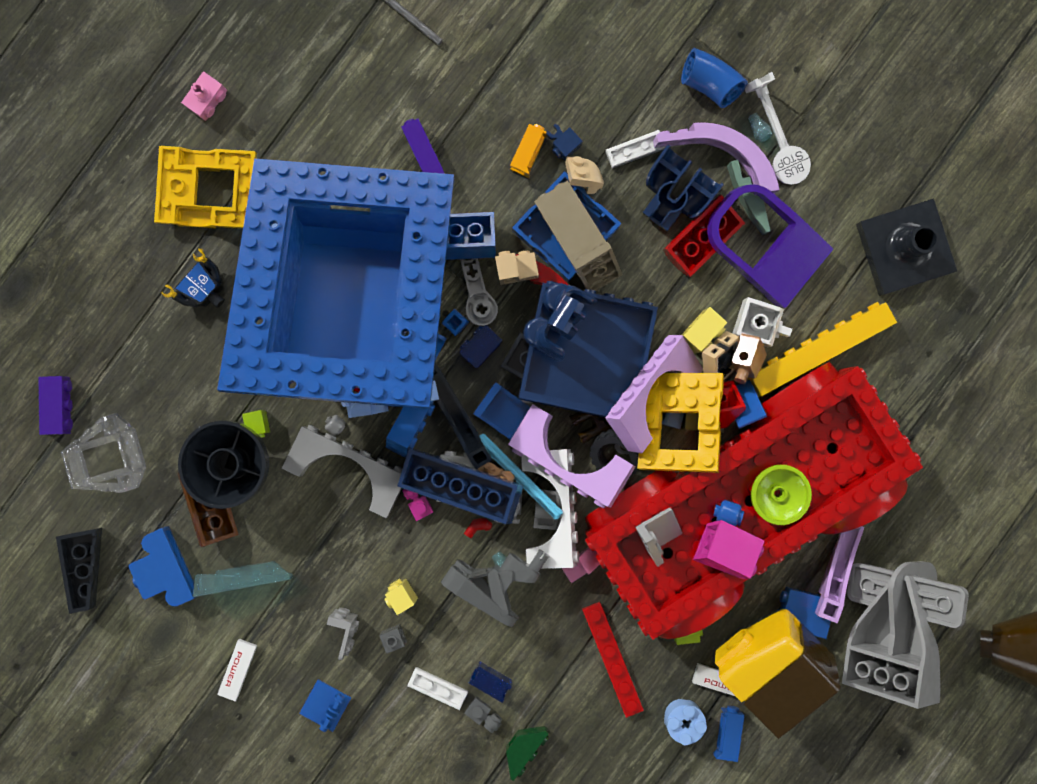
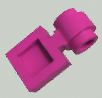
(420, 506)

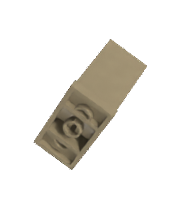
(579, 236)

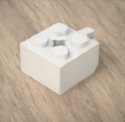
(768, 316)

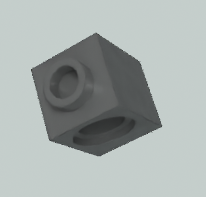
(393, 638)

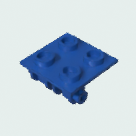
(325, 706)

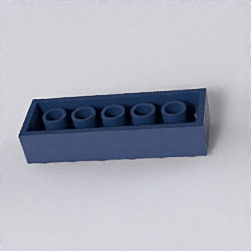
(460, 486)

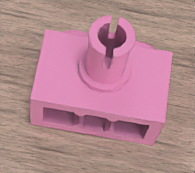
(204, 96)

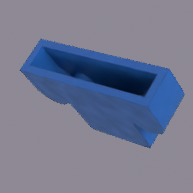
(162, 569)

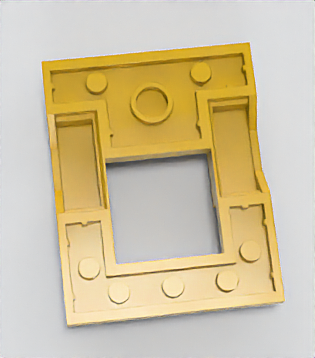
(179, 182)
(685, 394)

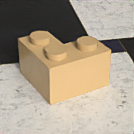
(516, 268)

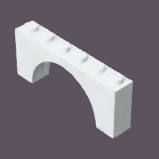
(563, 543)

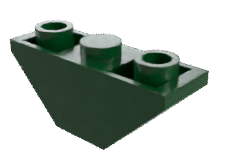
(523, 748)

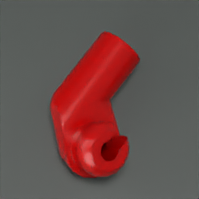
(478, 524)

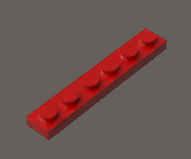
(612, 659)

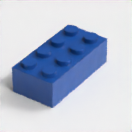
(471, 236)

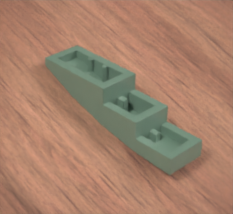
(751, 203)

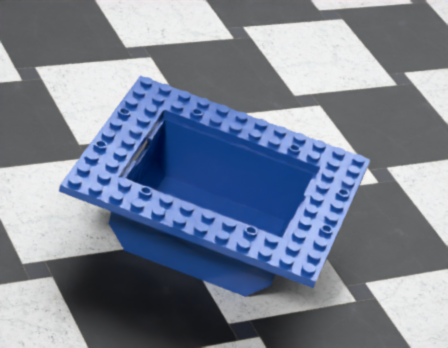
(338, 284)

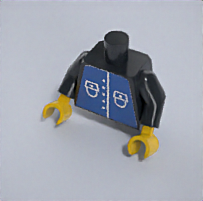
(199, 285)

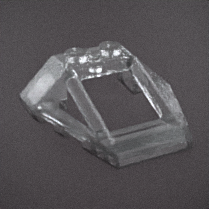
(114, 429)

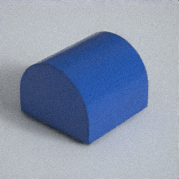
(455, 322)

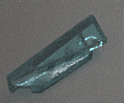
(239, 578)

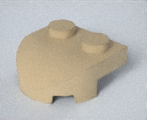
(584, 173)

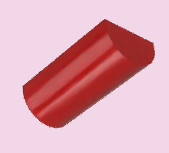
(692, 247)

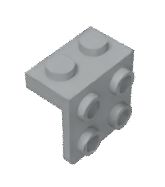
(344, 619)

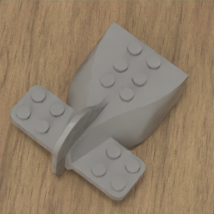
(891, 642)

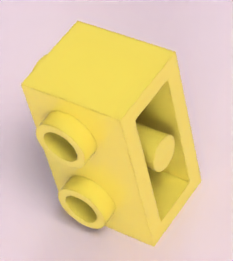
(400, 596)

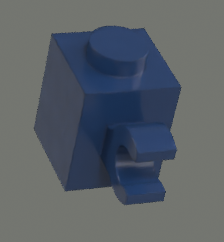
(565, 143)

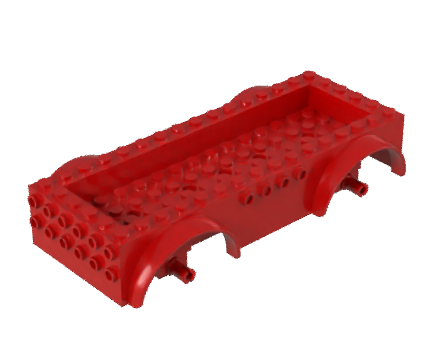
(847, 490)

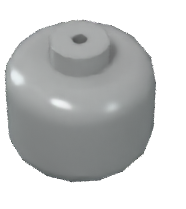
(334, 425)

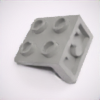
(658, 532)

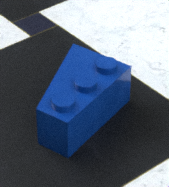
(406, 428)

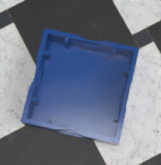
(539, 238)

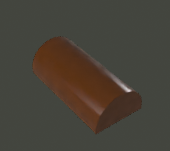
(210, 523)

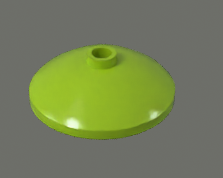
(793, 497)

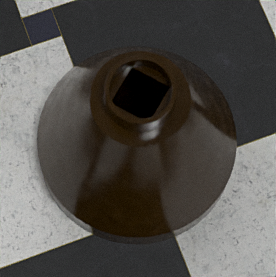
(1013, 646)

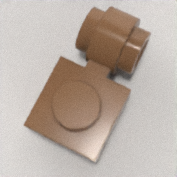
(496, 471)

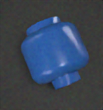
(729, 512)

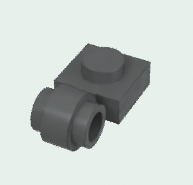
(479, 711)

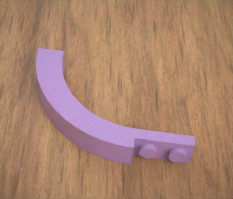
(729, 140)

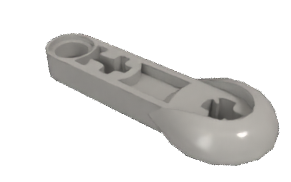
(478, 296)

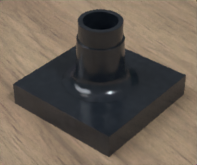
(892, 248)

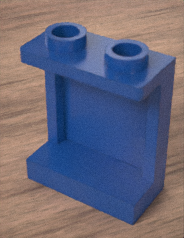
(502, 410)

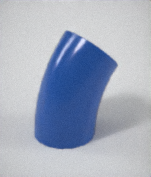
(712, 77)

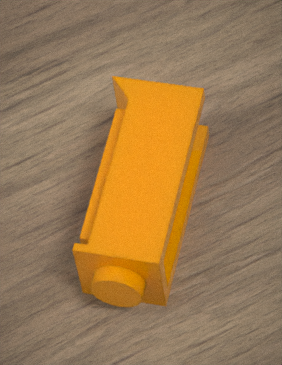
(528, 150)

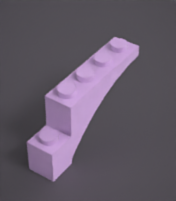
(837, 575)

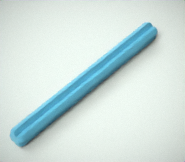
(521, 478)

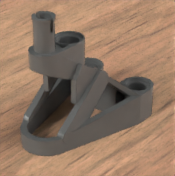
(493, 597)

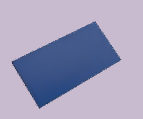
(754, 409)

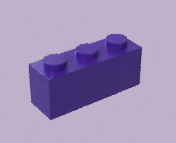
(55, 405)

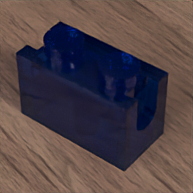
(481, 346)
(490, 681)

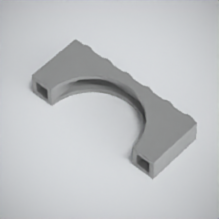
(312, 445)

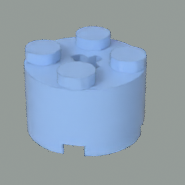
(686, 732)

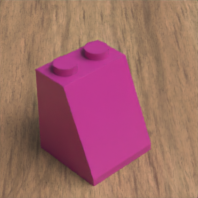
(729, 549)

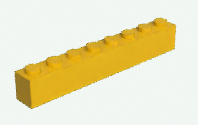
(823, 348)

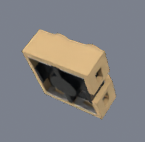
(719, 356)

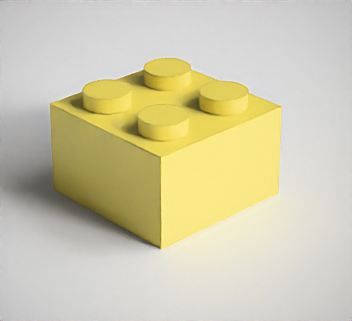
(704, 329)

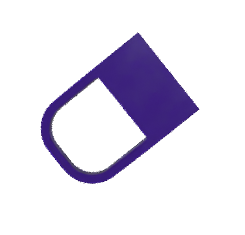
(789, 259)

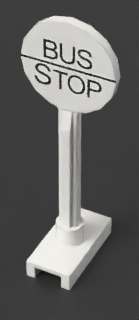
(791, 162)

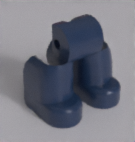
(662, 180)
(566, 312)

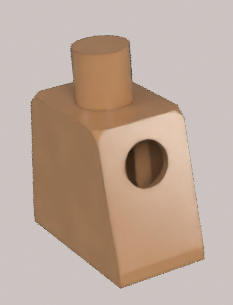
(748, 357)

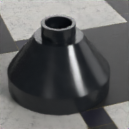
(205, 464)

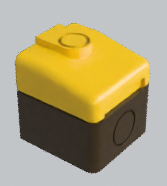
(778, 671)

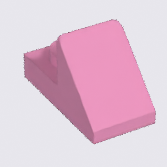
(586, 564)

